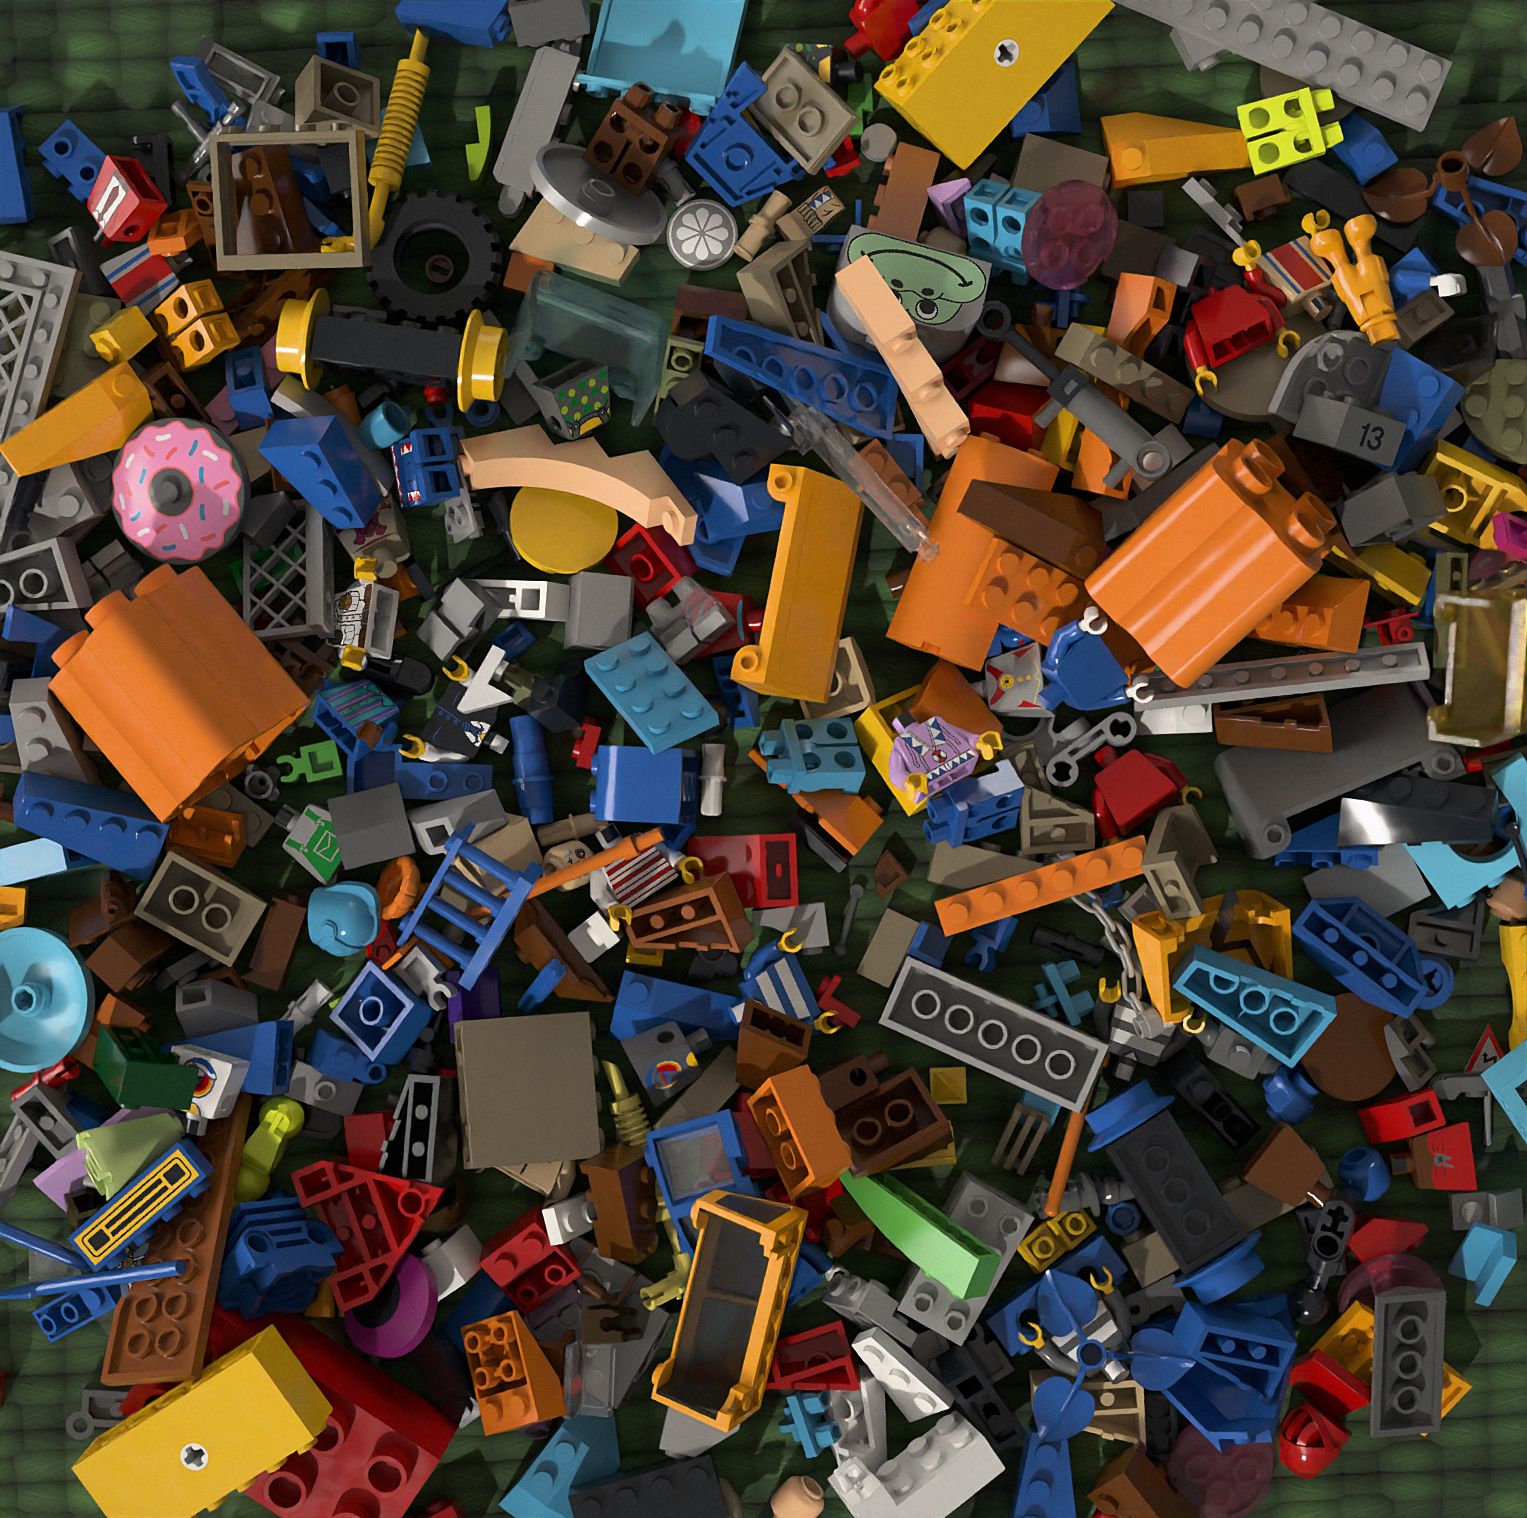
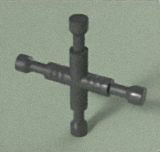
(199, 131)

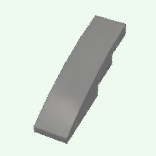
(307, 403)

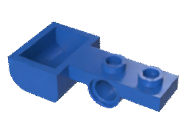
(417, 780)

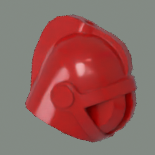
(1310, 1440)

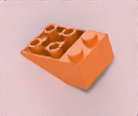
(510, 1374)

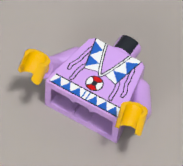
(935, 754)

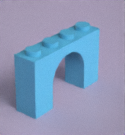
(1460, 875)

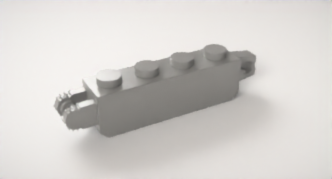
(537, 121)

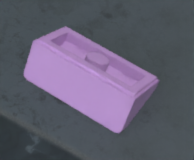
(949, 204)

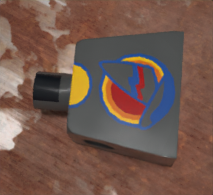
(666, 1059)

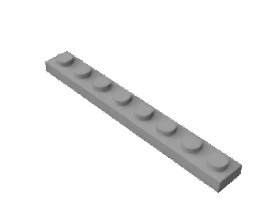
(1290, 676)

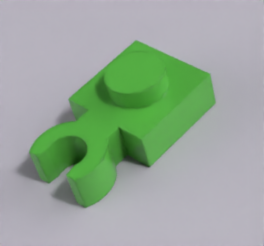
(317, 762)

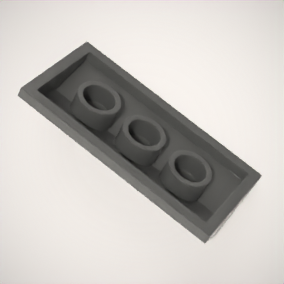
(1407, 1361)

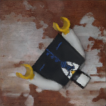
(457, 736)

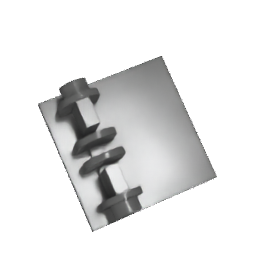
(460, 517)

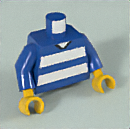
(778, 982)

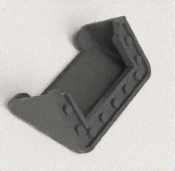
(1370, 739)

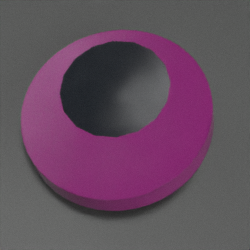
(399, 1313)

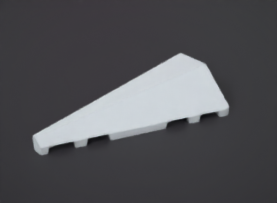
(861, 1422)

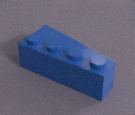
(92, 821)

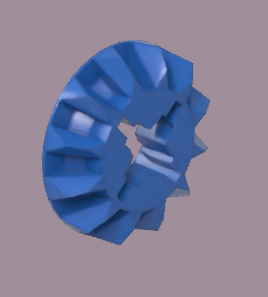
(1441, 979)

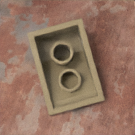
(200, 905)

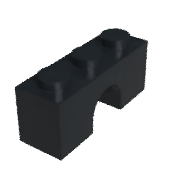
(1192, 275)

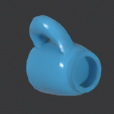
(384, 425)

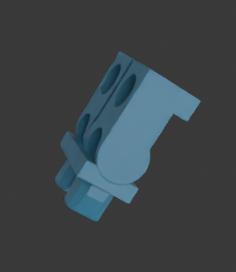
(996, 226)
(814, 755)

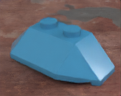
(570, 1456)

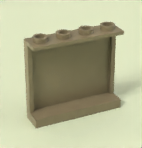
(527, 1089)

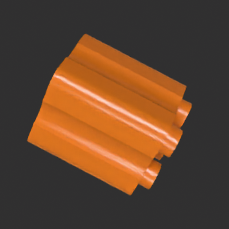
(1213, 560)
(174, 688)

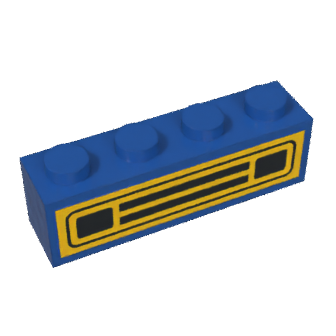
(141, 1205)

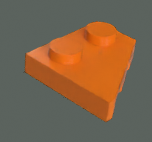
(174, 232)

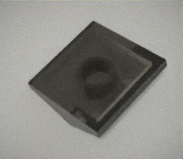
(1464, 348)

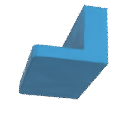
(1486, 1259)

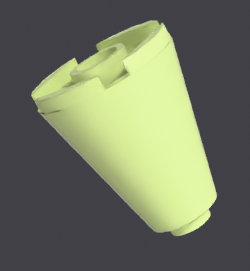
(127, 1149)

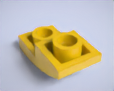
(1054, 1237)

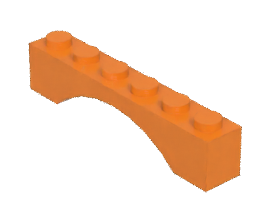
(1138, 314)
(1041, 886)

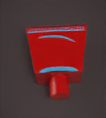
(742, 631)

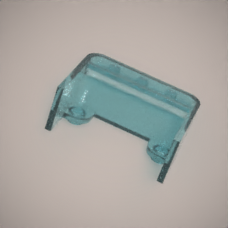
(592, 325)

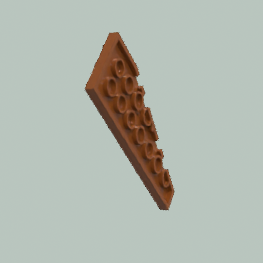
(166, 1321)

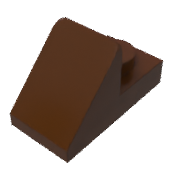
(844, 1224)

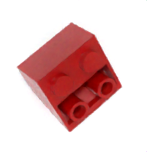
(526, 1263)

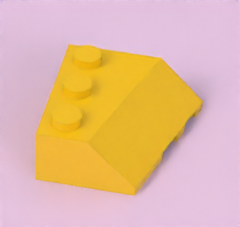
(878, 735)

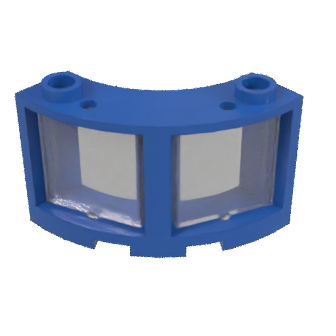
(696, 1160)

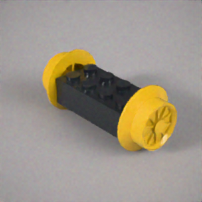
(329, 341)

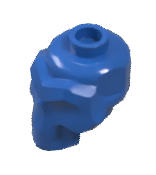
(1289, 1094)

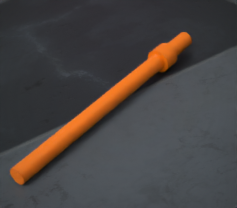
(627, 848)

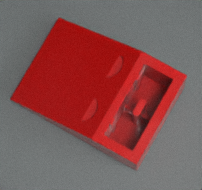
(758, 865)

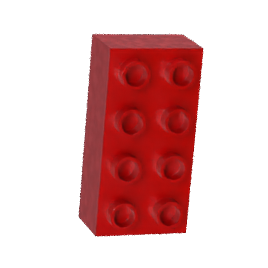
(376, 1439)

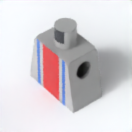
(144, 277)

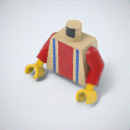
(1290, 273)

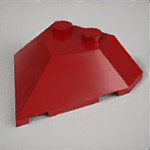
(372, 1219)

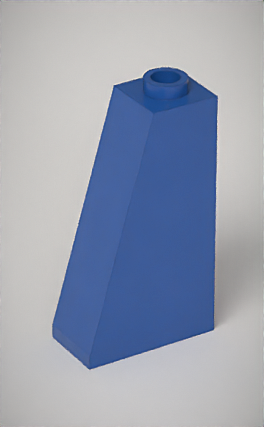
(263, 1045)

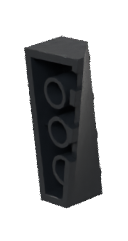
(1416, 811)

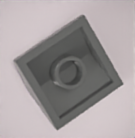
(371, 826)

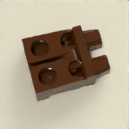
(635, 139)
(295, 658)

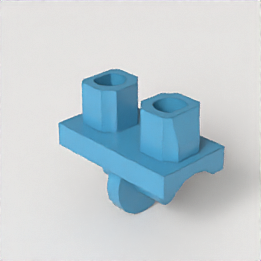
(1058, 976)
(806, 1423)

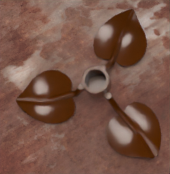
(1492, 150)

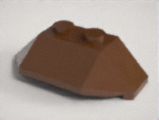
(544, 939)

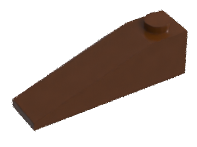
(1311, 470)
(1039, 522)

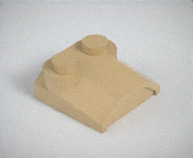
(850, 687)

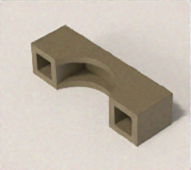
(1125, 372)

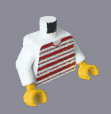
(628, 882)

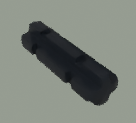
(25, 500)

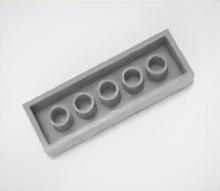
(995, 1034)

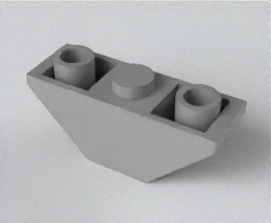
(435, 822)

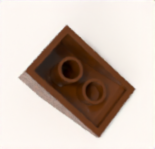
(892, 1125)

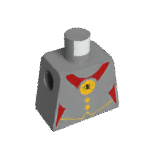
(1014, 683)

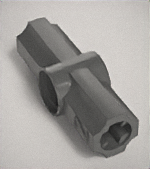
(1502, 297)

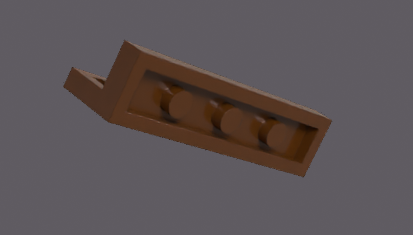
(260, 320)

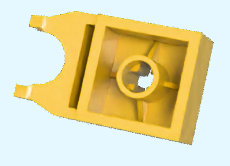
(1481, 493)

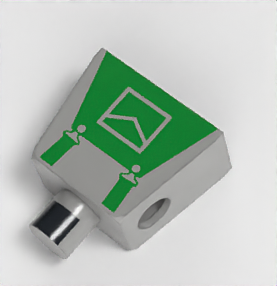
(311, 840)

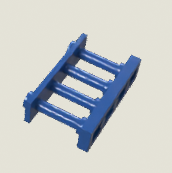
(502, 909)

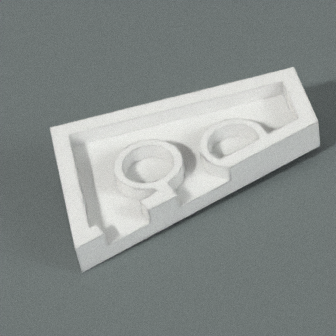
(901, 1376)

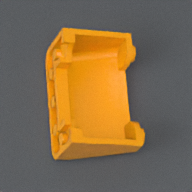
(1165, 942)

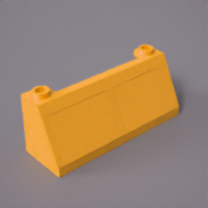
(806, 587)

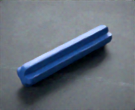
(542, 987)

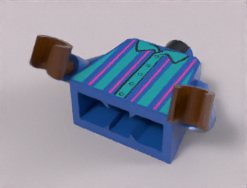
(354, 713)

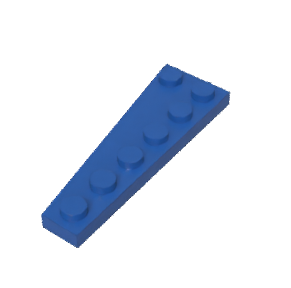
(823, 378)

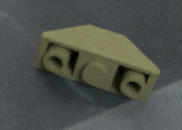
(680, 360)

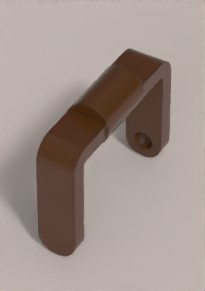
(596, 1289)

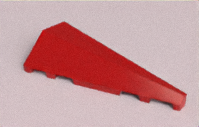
(816, 1360)

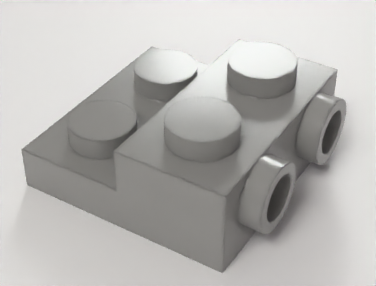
(868, 1307)

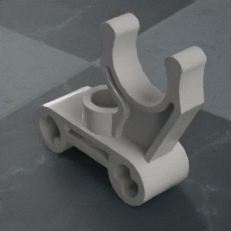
(1072, 743)

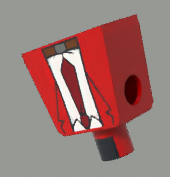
(124, 202)

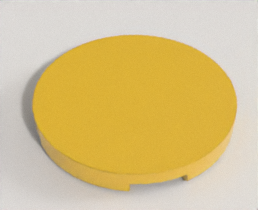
(561, 530)

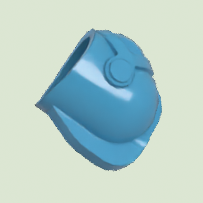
(344, 917)

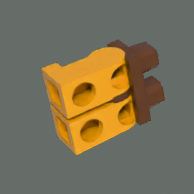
(191, 328)

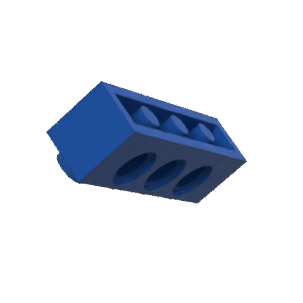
(1004, 1316)

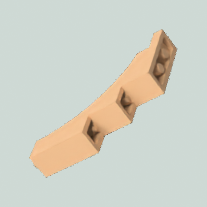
(625, 482)

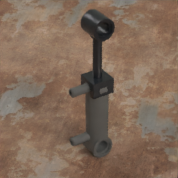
(1085, 402)

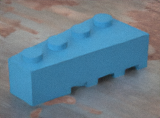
(1254, 1002)

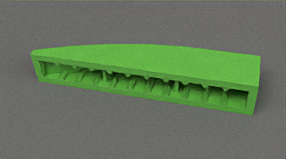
(925, 1234)

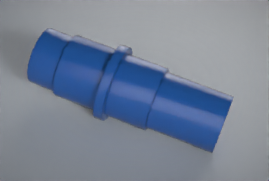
(531, 770)

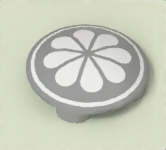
(702, 235)

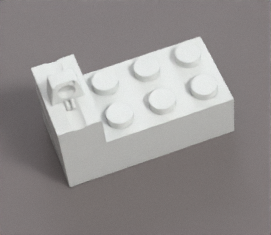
(925, 1478)

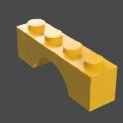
(1514, 956)

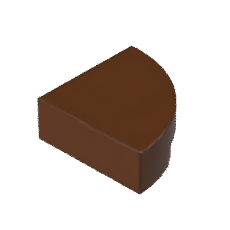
(888, 874)

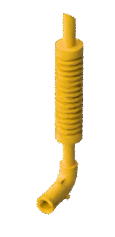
(393, 141)

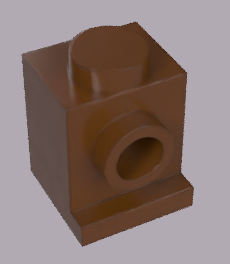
(1260, 198)

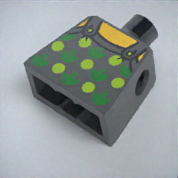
(575, 398)

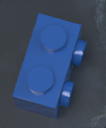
(75, 157)

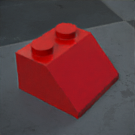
(653, 560)

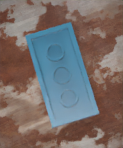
(651, 692)

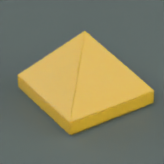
(644, 956)

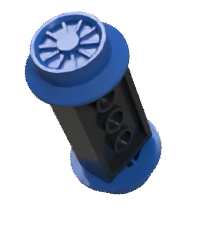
(1175, 1192)

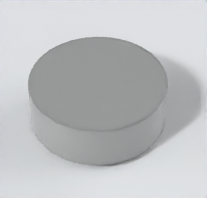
(878, 142)

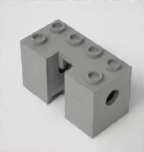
(992, 1219)

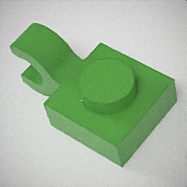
(860, 101)

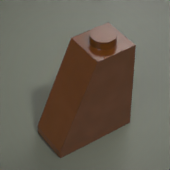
(768, 1044)

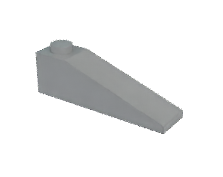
(64, 504)

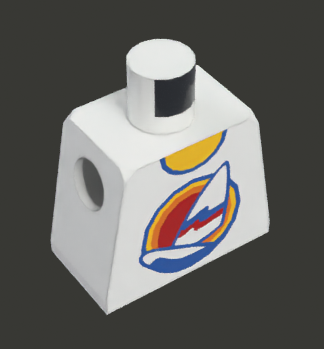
(216, 1085)

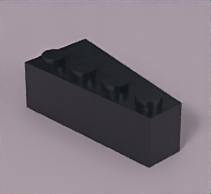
(654, 1490)

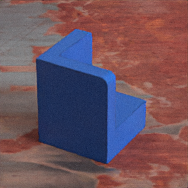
(929, 944)

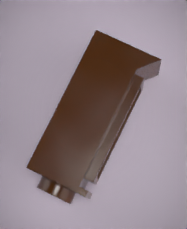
(278, 942)

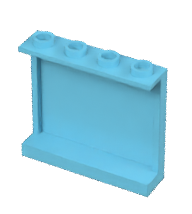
(670, 45)

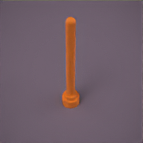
(1066, 1157)

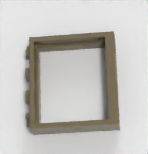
(225, 208)

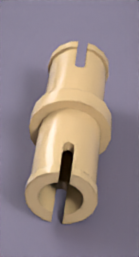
(762, 225)

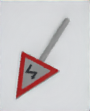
(1484, 1056)

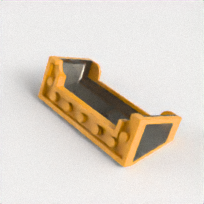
(731, 1308)

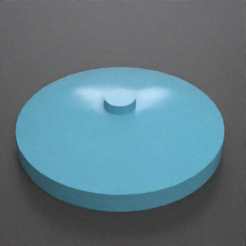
(43, 999)

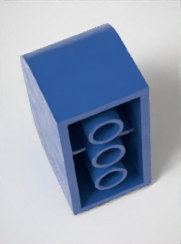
(645, 786)

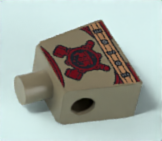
(381, 539)

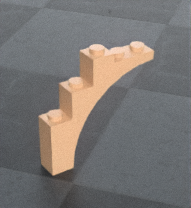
(908, 360)

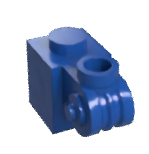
(343, 1059)

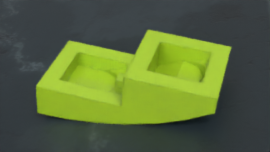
(480, 153)

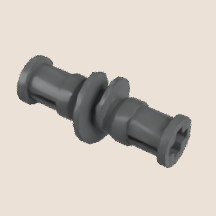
(1086, 1192)

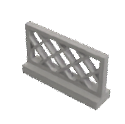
(318, 575)

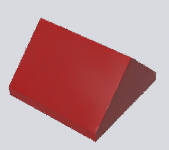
(1009, 413)

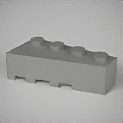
(44, 577)
(46, 735)

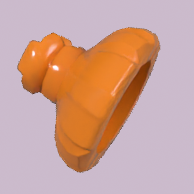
(400, 888)

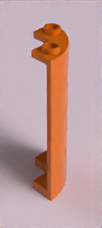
(931, 605)

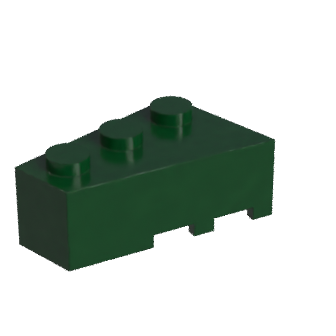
(140, 1072)

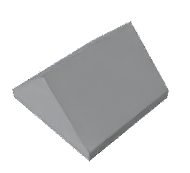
(599, 611)

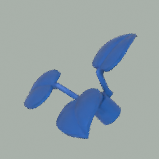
(1063, 1306)

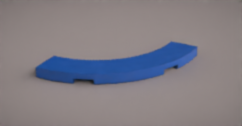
(201, 87)

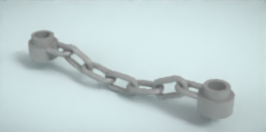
(1148, 1021)

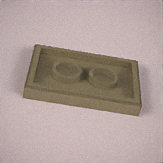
(802, 111)

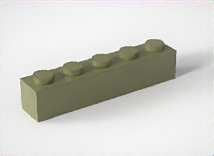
(1450, 576)

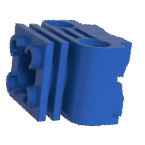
(274, 1258)

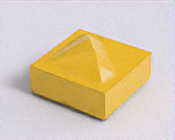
(948, 1084)

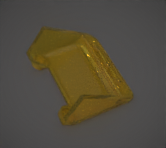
(1483, 667)

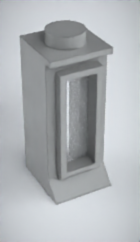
(240, 76)

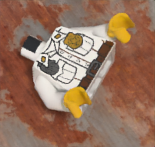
(364, 618)

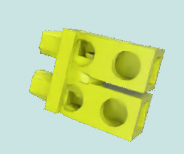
(1298, 126)

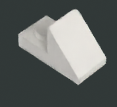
(480, 692)
(594, 936)

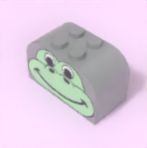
(934, 286)

